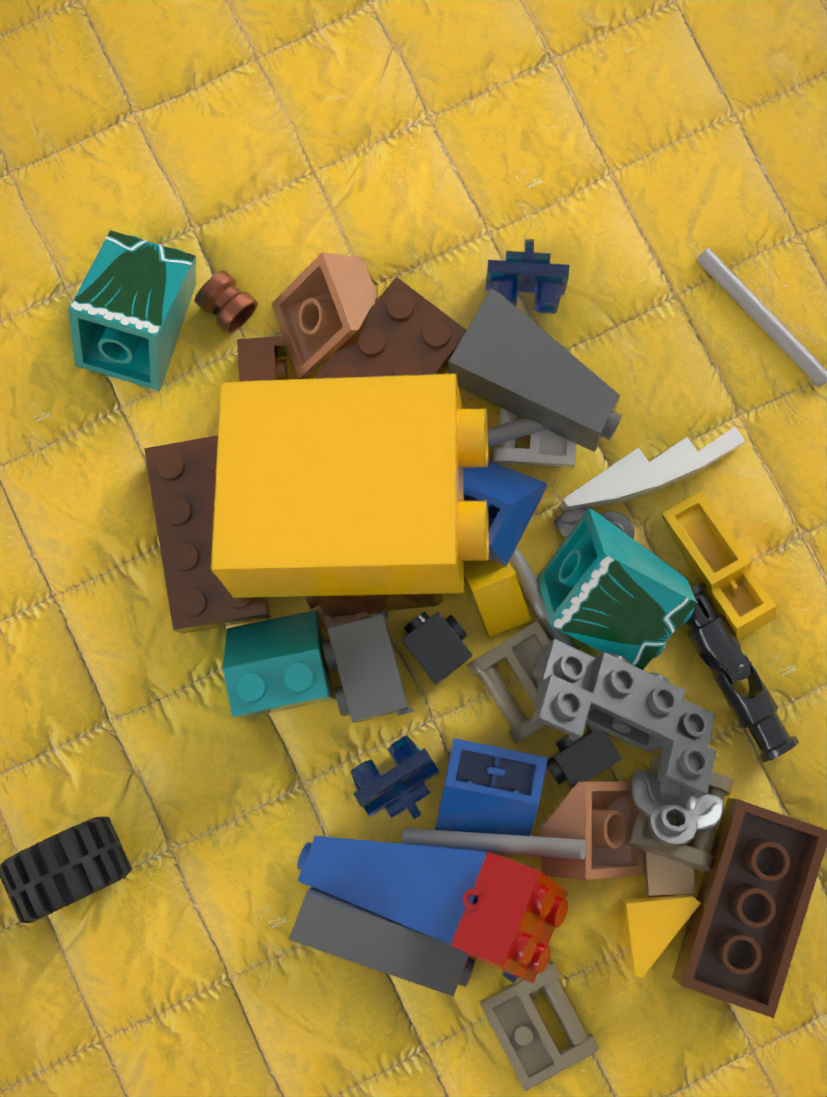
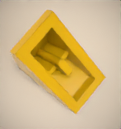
(496, 595)
(651, 926)

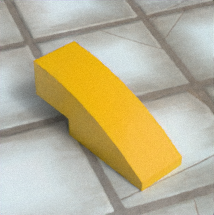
(721, 564)

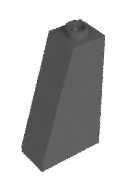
(532, 375)
(379, 943)

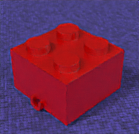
(512, 918)

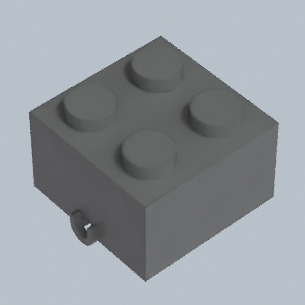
(366, 669)

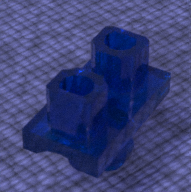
(529, 273)
(398, 787)

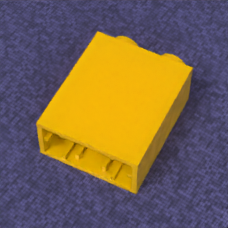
(347, 487)

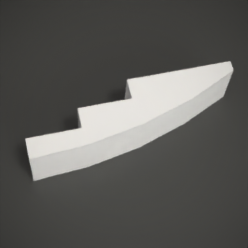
(637, 476)

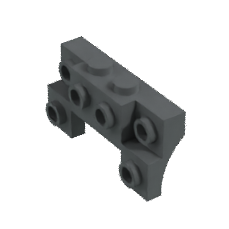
(627, 705)

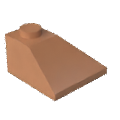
(323, 309)
(602, 817)

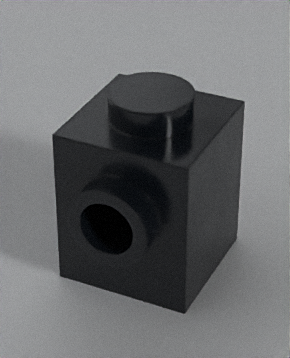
(436, 644)

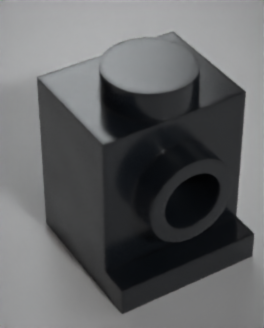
(582, 758)

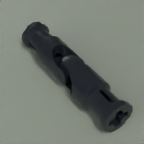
(722, 652)

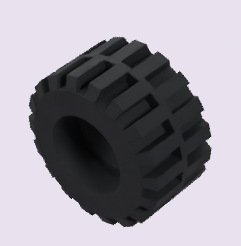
(64, 869)

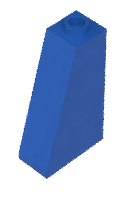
(395, 880)

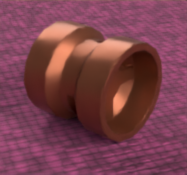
(223, 299)

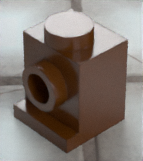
(260, 360)

